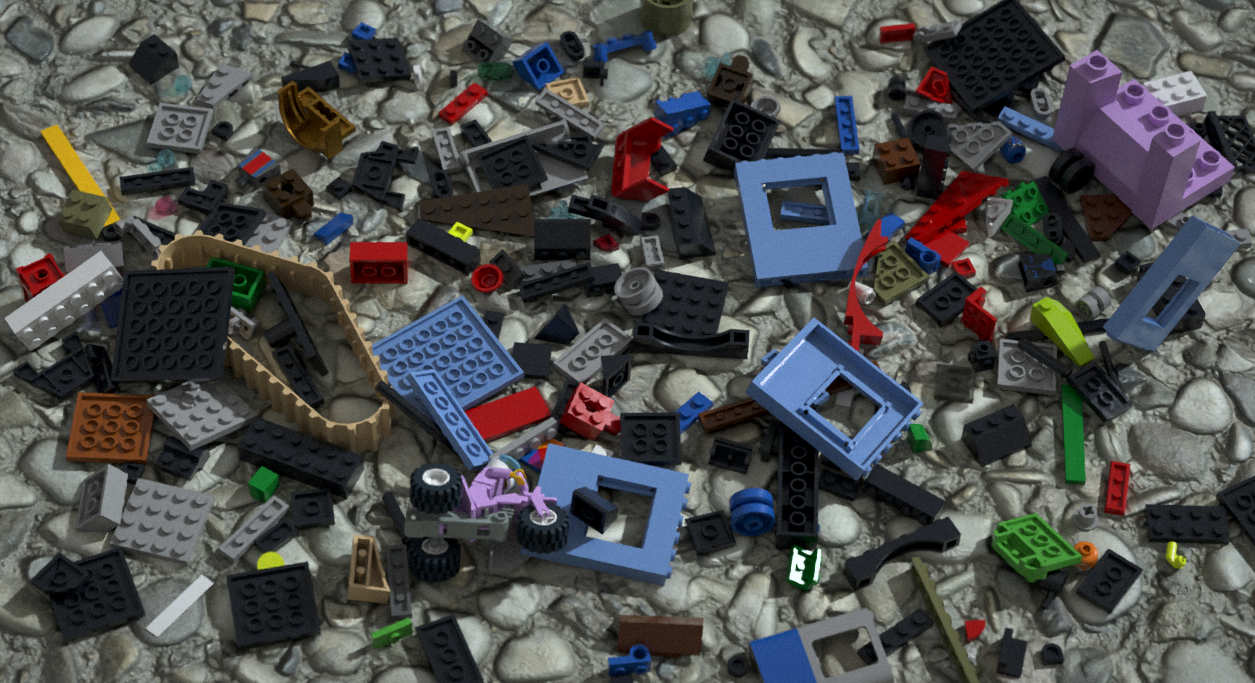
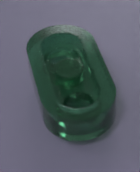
(495, 71)

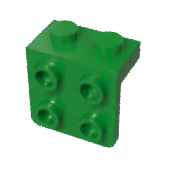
(1027, 202)

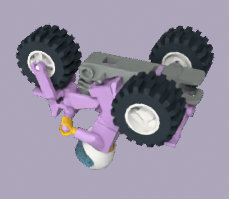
(450, 510)

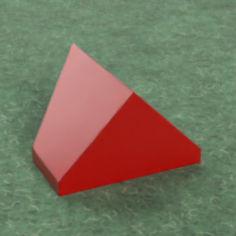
(935, 86)

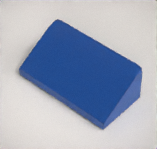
(334, 228)

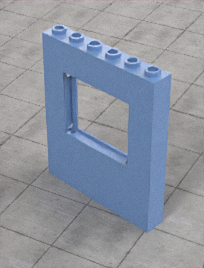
(1194, 252)
(799, 253)
(806, 370)
(571, 469)

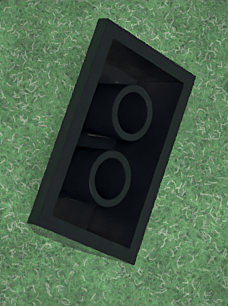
(562, 239)
(996, 435)

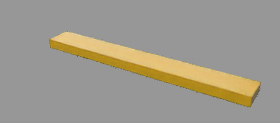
(74, 166)

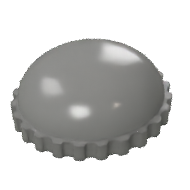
(767, 105)

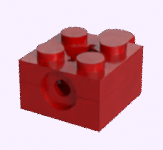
(587, 421)

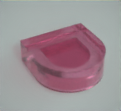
(165, 206)

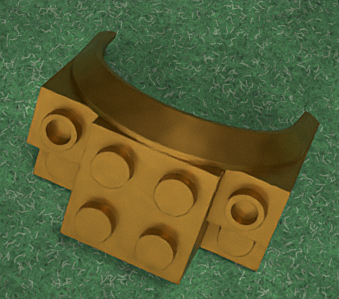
(317, 130)

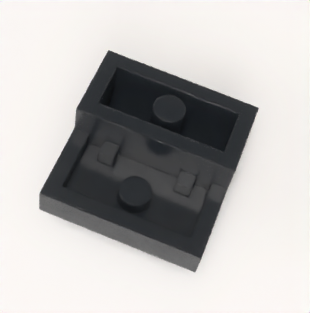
(179, 460)

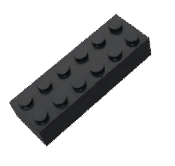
(301, 457)

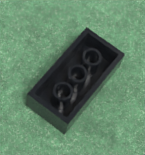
(1195, 315)

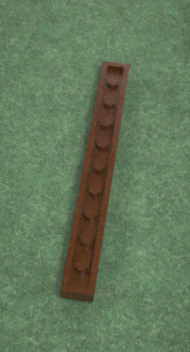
(750, 409)

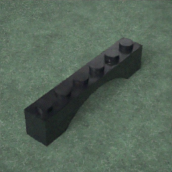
(727, 344)
(936, 537)

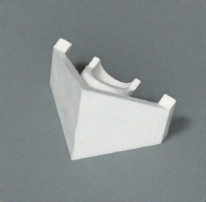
(995, 213)

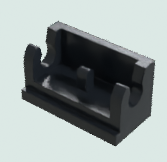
(730, 455)

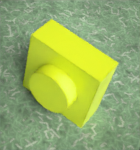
(461, 231)

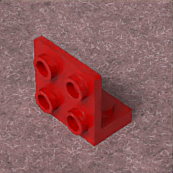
(976, 317)

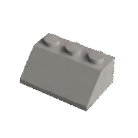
(77, 254)
(102, 500)

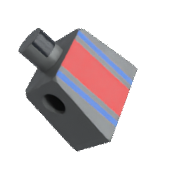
(257, 169)

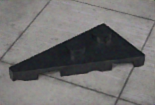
(576, 154)

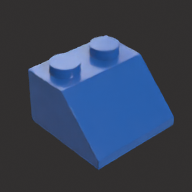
(538, 65)

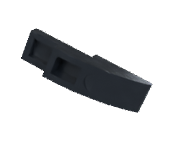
(604, 210)

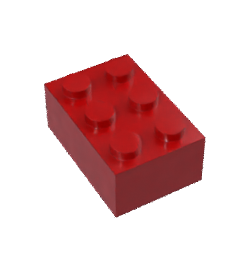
(379, 262)

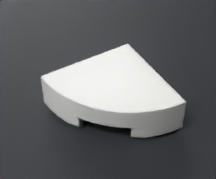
(417, 77)

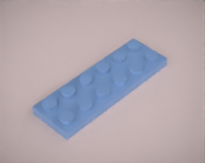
(450, 418)

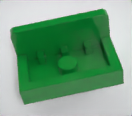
(803, 567)

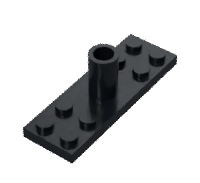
(292, 326)

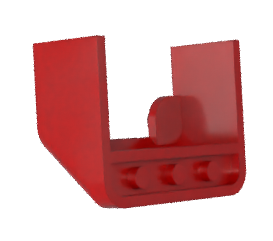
(632, 161)

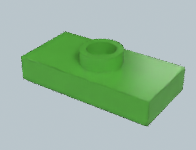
(391, 633)

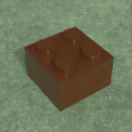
(895, 160)

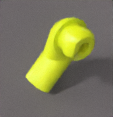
(1176, 561)

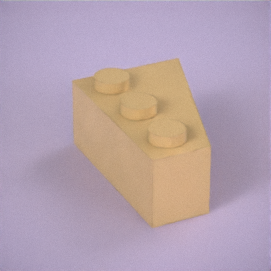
(366, 573)

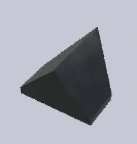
(559, 328)

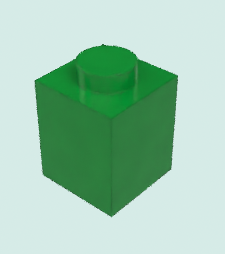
(263, 484)

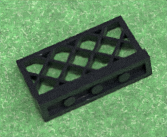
(1218, 140)

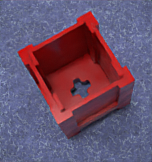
(38, 276)

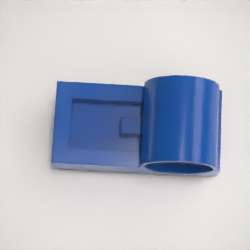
(927, 258)
(630, 664)

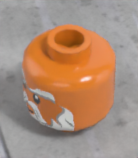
(1089, 556)

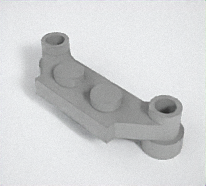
(141, 233)

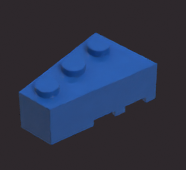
(682, 112)

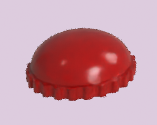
(487, 278)

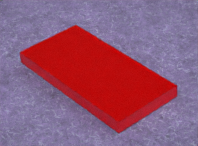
(509, 414)

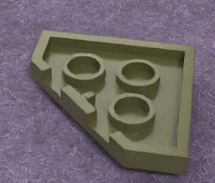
(896, 274)

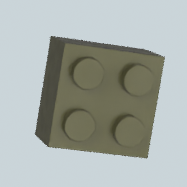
(84, 214)

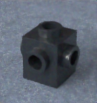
(982, 356)

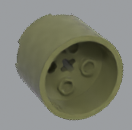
(666, 16)

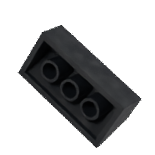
(689, 224)

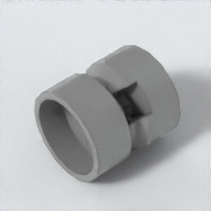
(1093, 303)

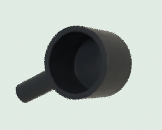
(1052, 585)

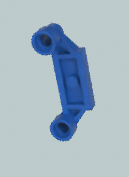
(628, 40)

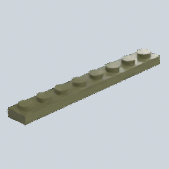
(942, 621)

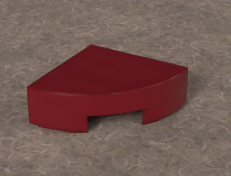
(606, 243)

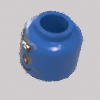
(1013, 150)

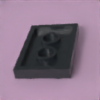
(946, 298)
(1099, 392)
(1109, 581)

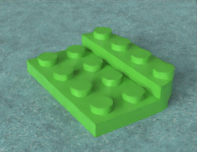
(1033, 547)

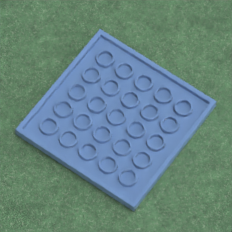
(457, 347)

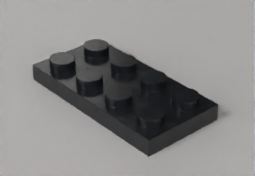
(1187, 524)
(448, 651)

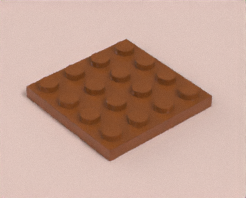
(110, 428)

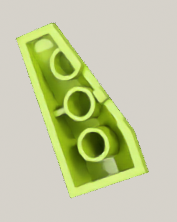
(1061, 329)

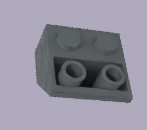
(486, 42)

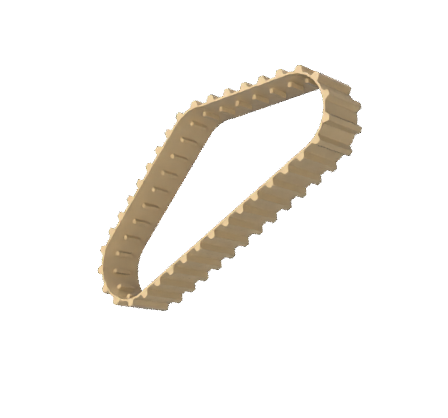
(308, 280)

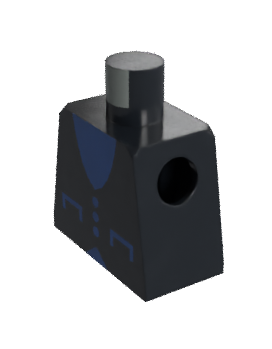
(1038, 271)

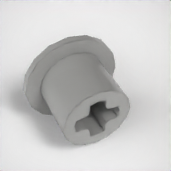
(1086, 517)

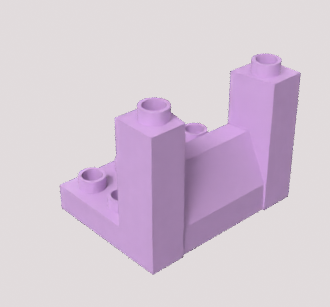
(1135, 142)

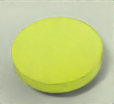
(270, 560)

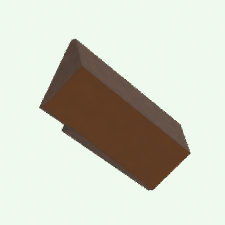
(661, 635)

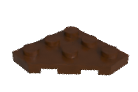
(1103, 215)

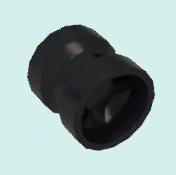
(896, 88)

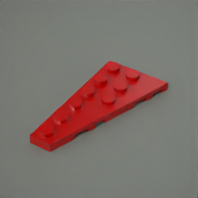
(956, 201)

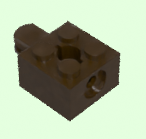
(731, 82)
(289, 196)

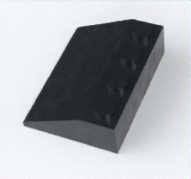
(741, 136)

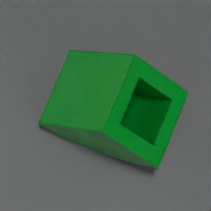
(918, 438)

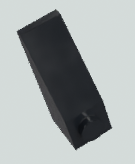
(319, 78)

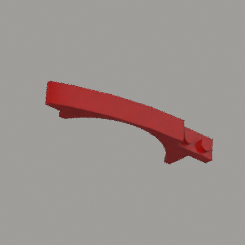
(859, 326)

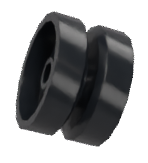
(929, 123)
(1071, 171)

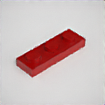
(463, 103)

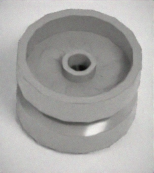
(638, 291)

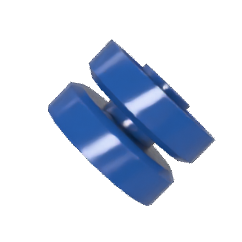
(752, 511)

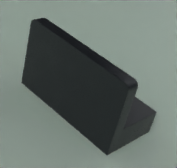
(1011, 655)

